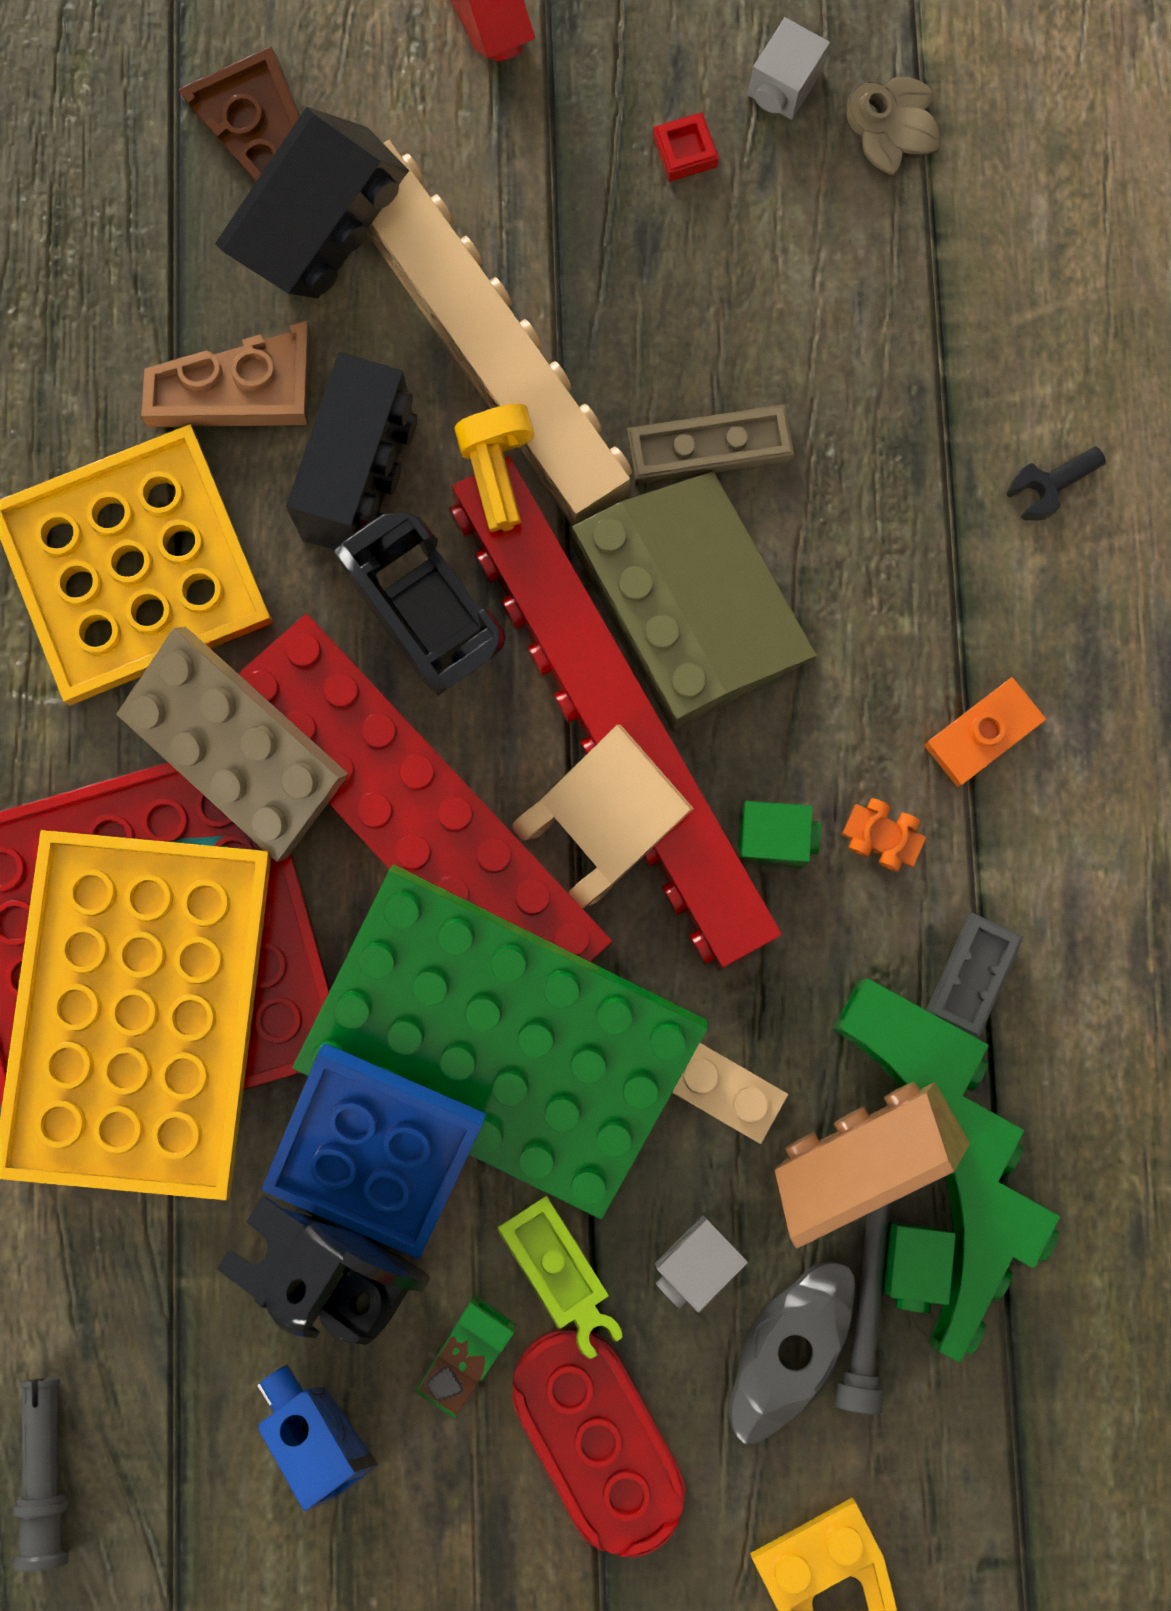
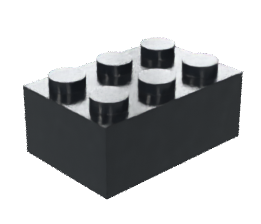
(352, 451)

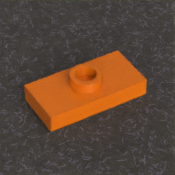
(984, 732)

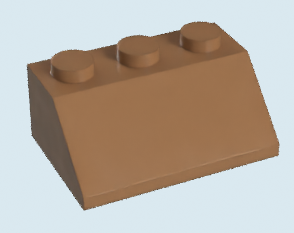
(868, 1161)

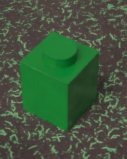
(777, 834)
(918, 1266)

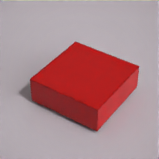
(685, 146)

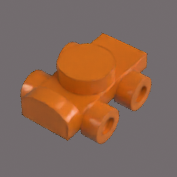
(874, 832)

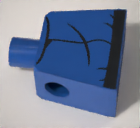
(330, 1455)

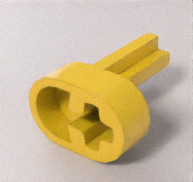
(483, 440)

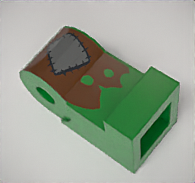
(466, 1356)

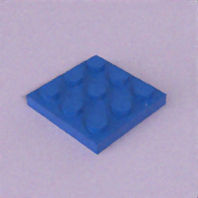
(372, 1151)

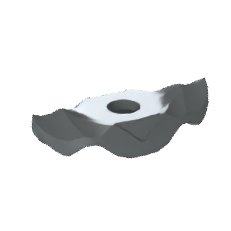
(765, 1390)

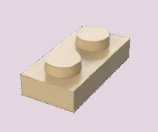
(730, 1093)

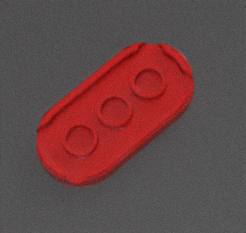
(598, 1444)

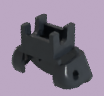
(426, 609)
(305, 1264)

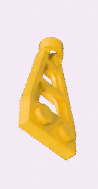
(821, 1556)

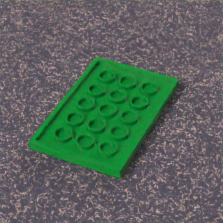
(514, 1028)

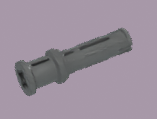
(41, 1502)

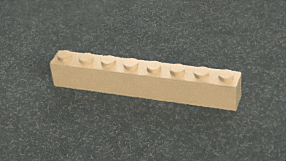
(497, 349)

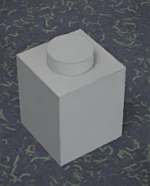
(788, 69)
(698, 1266)

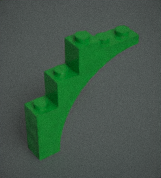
(988, 1217)

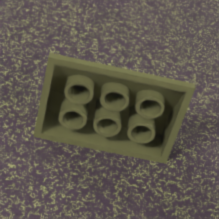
(690, 597)

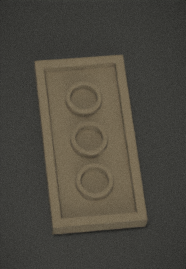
(231, 743)

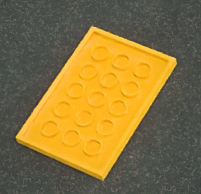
(133, 1015)

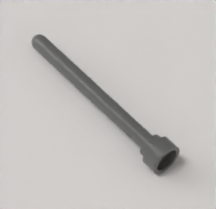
(860, 1386)

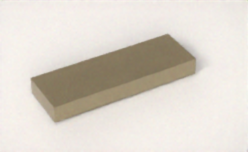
(710, 444)

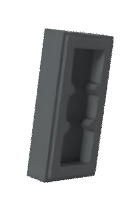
(974, 974)

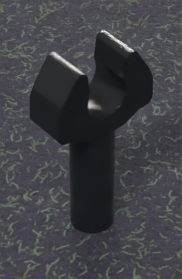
(1051, 483)

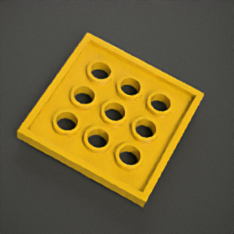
(76, 501)

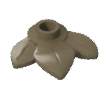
(898, 126)

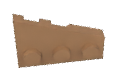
(239, 387)

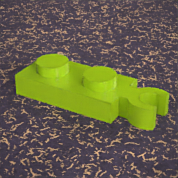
(558, 1272)

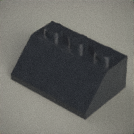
(313, 203)

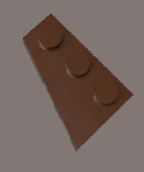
(246, 108)

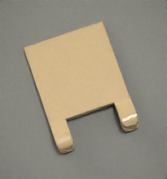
(613, 809)

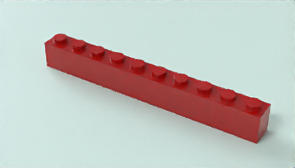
(603, 692)

